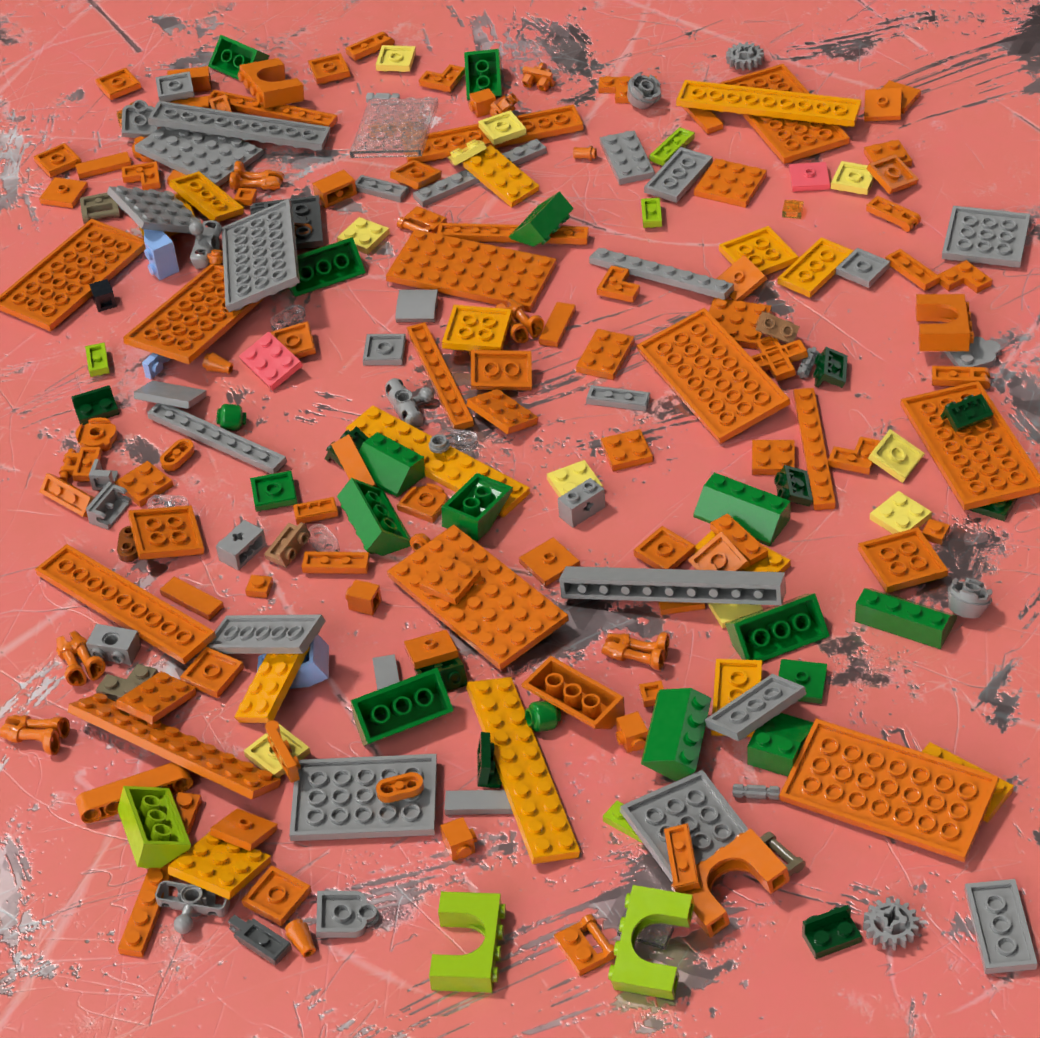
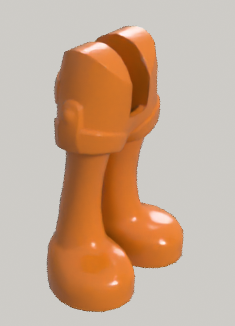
(243, 179)
(519, 332)
(623, 646)
(68, 651)
(46, 731)

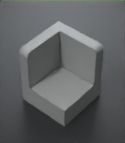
(100, 477)

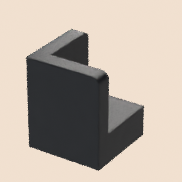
(103, 295)

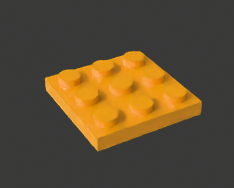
(762, 248)
(476, 328)
(219, 866)

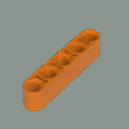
(104, 800)

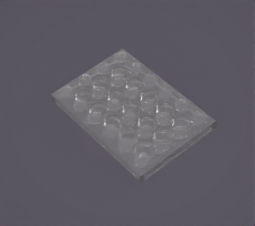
(394, 127)

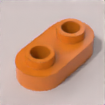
(177, 454)
(398, 787)

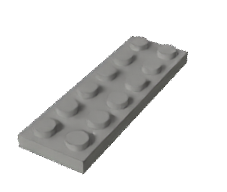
(266, 634)

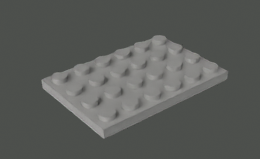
(199, 152)
(341, 802)

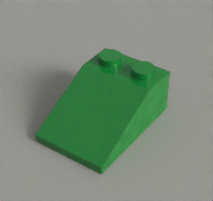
(483, 71)
(476, 506)
(778, 743)

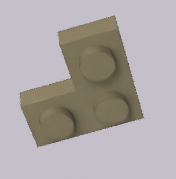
(116, 687)

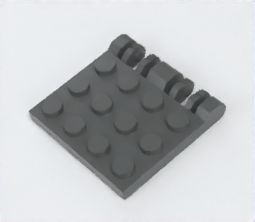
(306, 211)

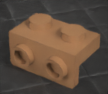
(776, 327)
(288, 544)

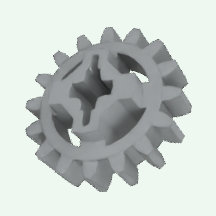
(745, 56)
(891, 924)

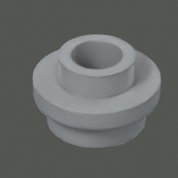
(439, 444)

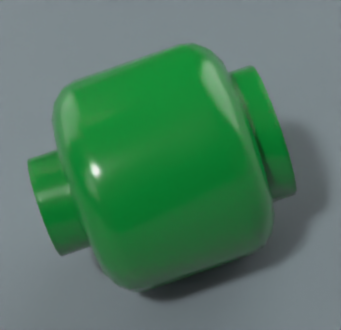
(230, 417)
(542, 716)

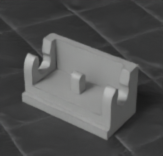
(108, 506)

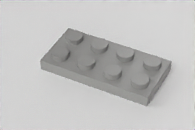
(626, 157)
(678, 174)
(755, 707)
(1000, 926)

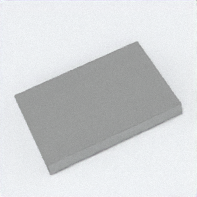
(170, 394)

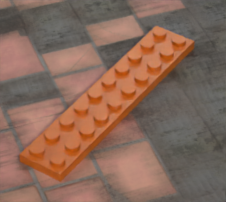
(537, 124)
(126, 603)
(176, 747)

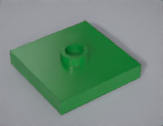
(273, 491)
(807, 674)

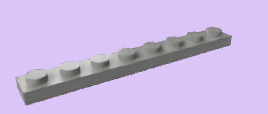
(465, 179)
(663, 274)
(217, 437)

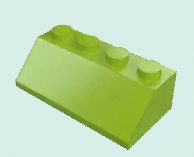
(152, 825)

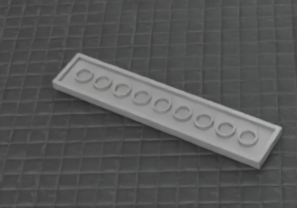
(239, 125)

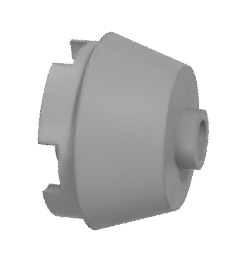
(643, 91)
(968, 598)

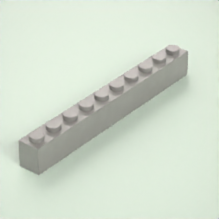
(673, 585)

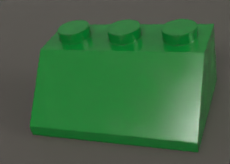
(231, 54)
(543, 221)
(392, 464)

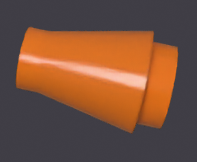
(215, 363)
(299, 935)

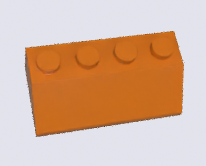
(576, 694)

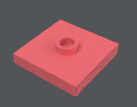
(809, 176)

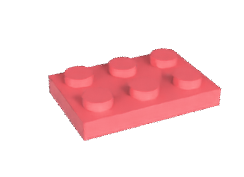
(270, 361)

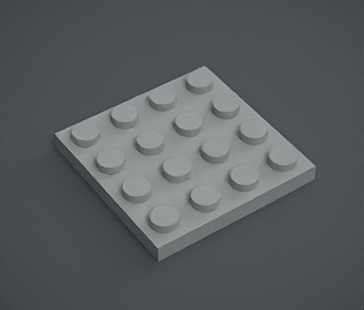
(153, 209)
(986, 236)
(688, 801)

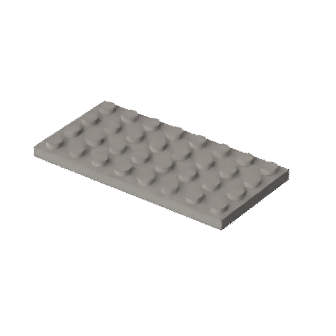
(259, 255)

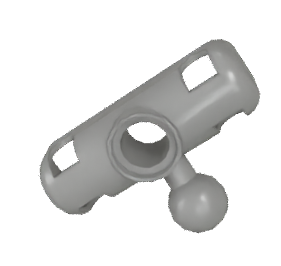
(206, 240)
(405, 404)
(191, 901)

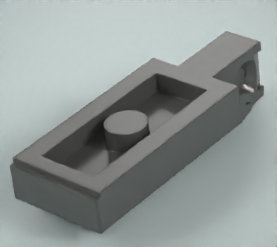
(260, 939)

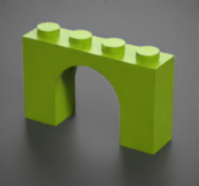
(645, 908)
(477, 969)

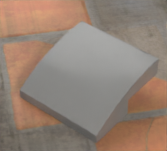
(416, 305)

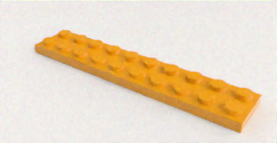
(769, 103)
(448, 468)
(523, 771)

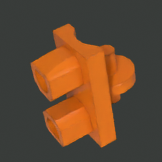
(538, 75)
(503, 104)

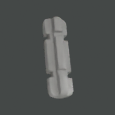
(369, 96)
(807, 363)
(756, 791)

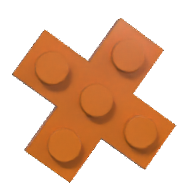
(779, 358)

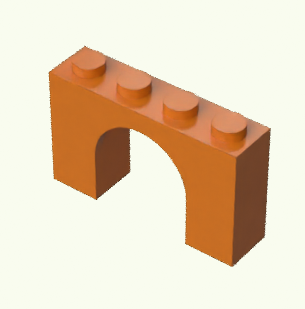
(200, 81)
(268, 83)
(948, 336)
(745, 854)

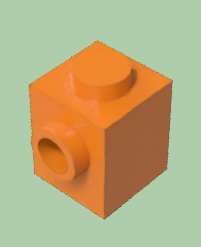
(481, 102)
(363, 597)
(631, 732)
(458, 838)

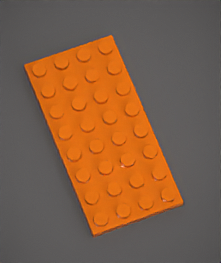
(786, 137)
(471, 269)
(63, 277)
(189, 319)
(713, 375)
(979, 462)
(497, 615)
(890, 789)

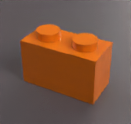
(335, 188)

